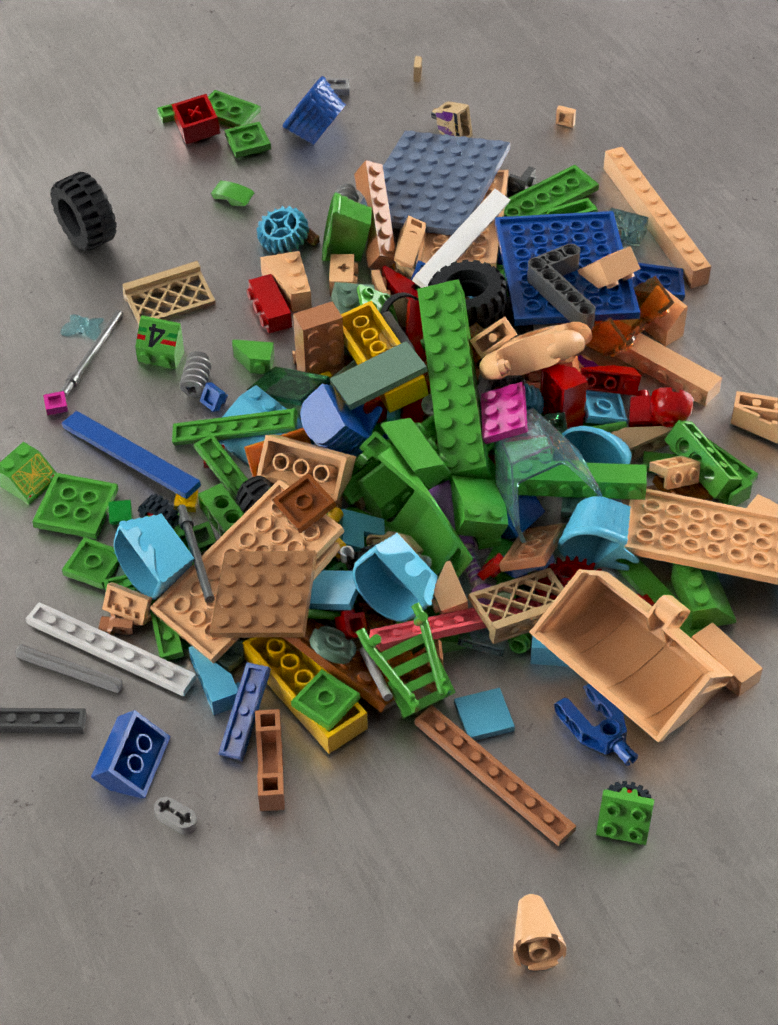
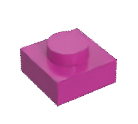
(55, 403)

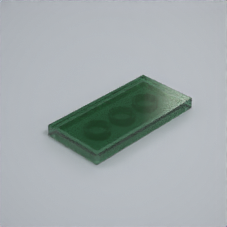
(290, 385)

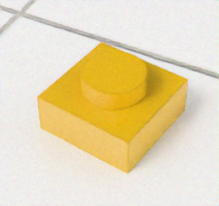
(190, 503)

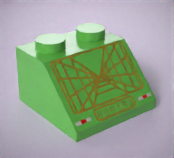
(25, 473)

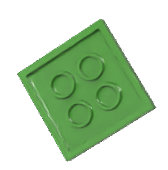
(75, 505)

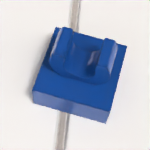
(213, 397)

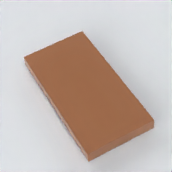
(536, 550)

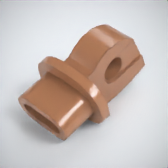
(116, 625)

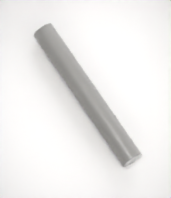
(376, 674)

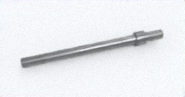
(74, 377)

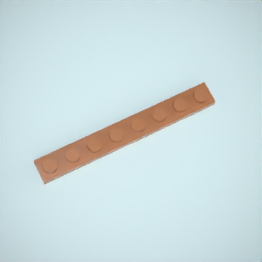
(495, 775)

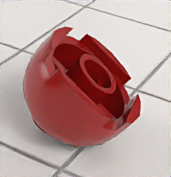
(670, 406)

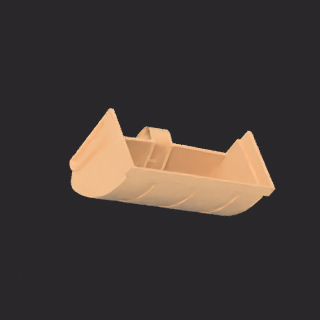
(631, 651)

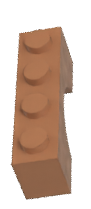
(270, 760)

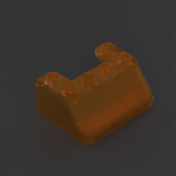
(613, 336)

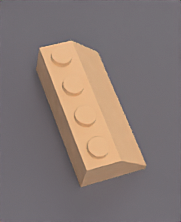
(292, 459)

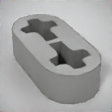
(173, 818)

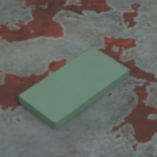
(378, 375)

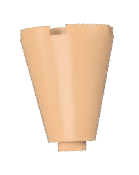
(536, 935)

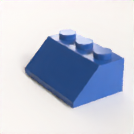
(131, 755)

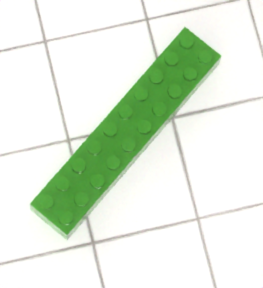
(453, 379)

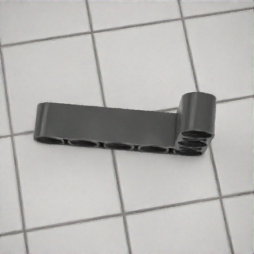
(546, 276)

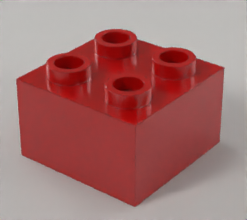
(196, 118)

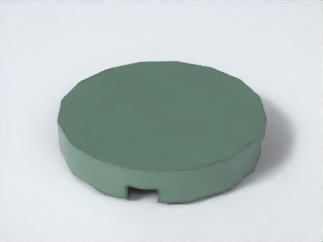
(332, 645)

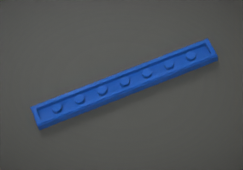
(131, 454)

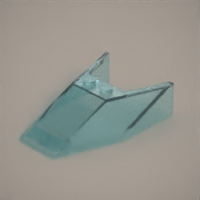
(532, 454)

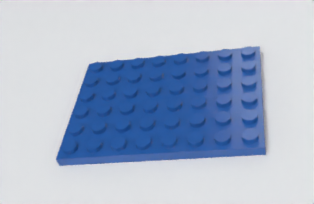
(533, 235)

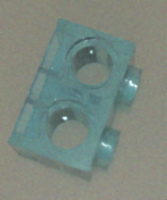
(632, 226)

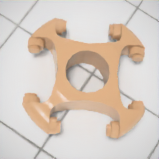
(535, 350)

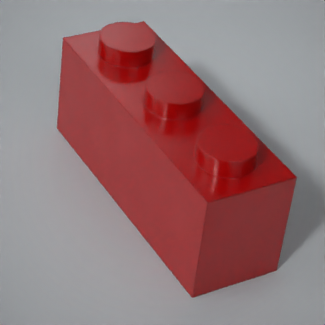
(269, 303)

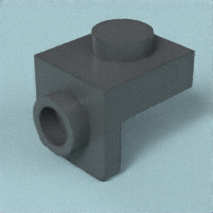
(517, 184)

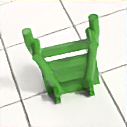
(402, 692)

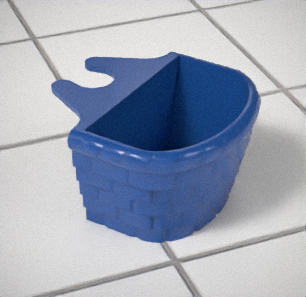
(314, 112)
(333, 424)

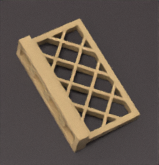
(163, 283)
(521, 623)

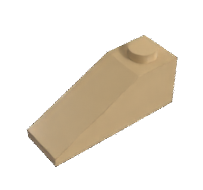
(643, 439)

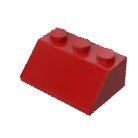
(564, 391)

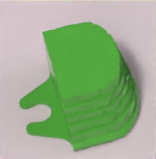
(346, 228)

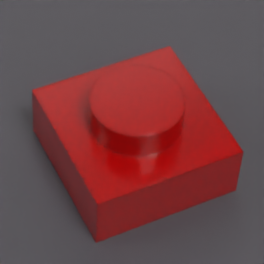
(491, 568)

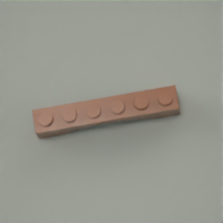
(381, 244)

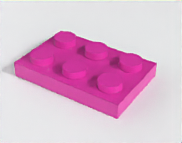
(503, 413)

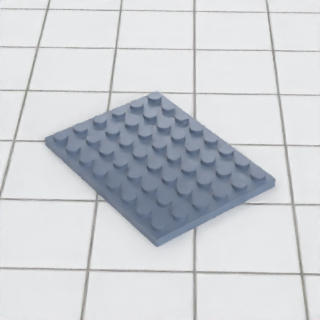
(439, 178)

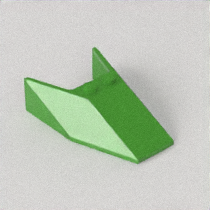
(423, 520)

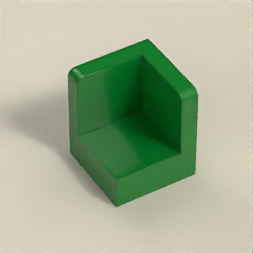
(120, 511)

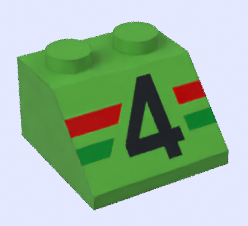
(159, 342)

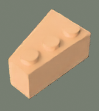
(290, 278)
(756, 414)

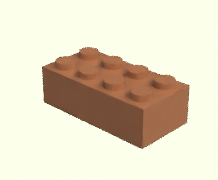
(319, 339)

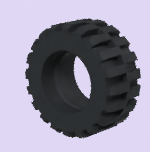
(83, 211)
(480, 281)

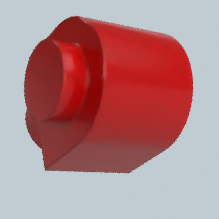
(350, 623)

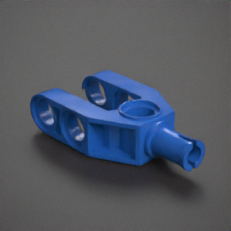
(596, 736)

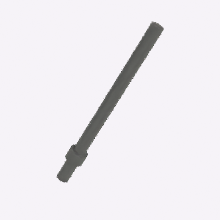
(186, 524)

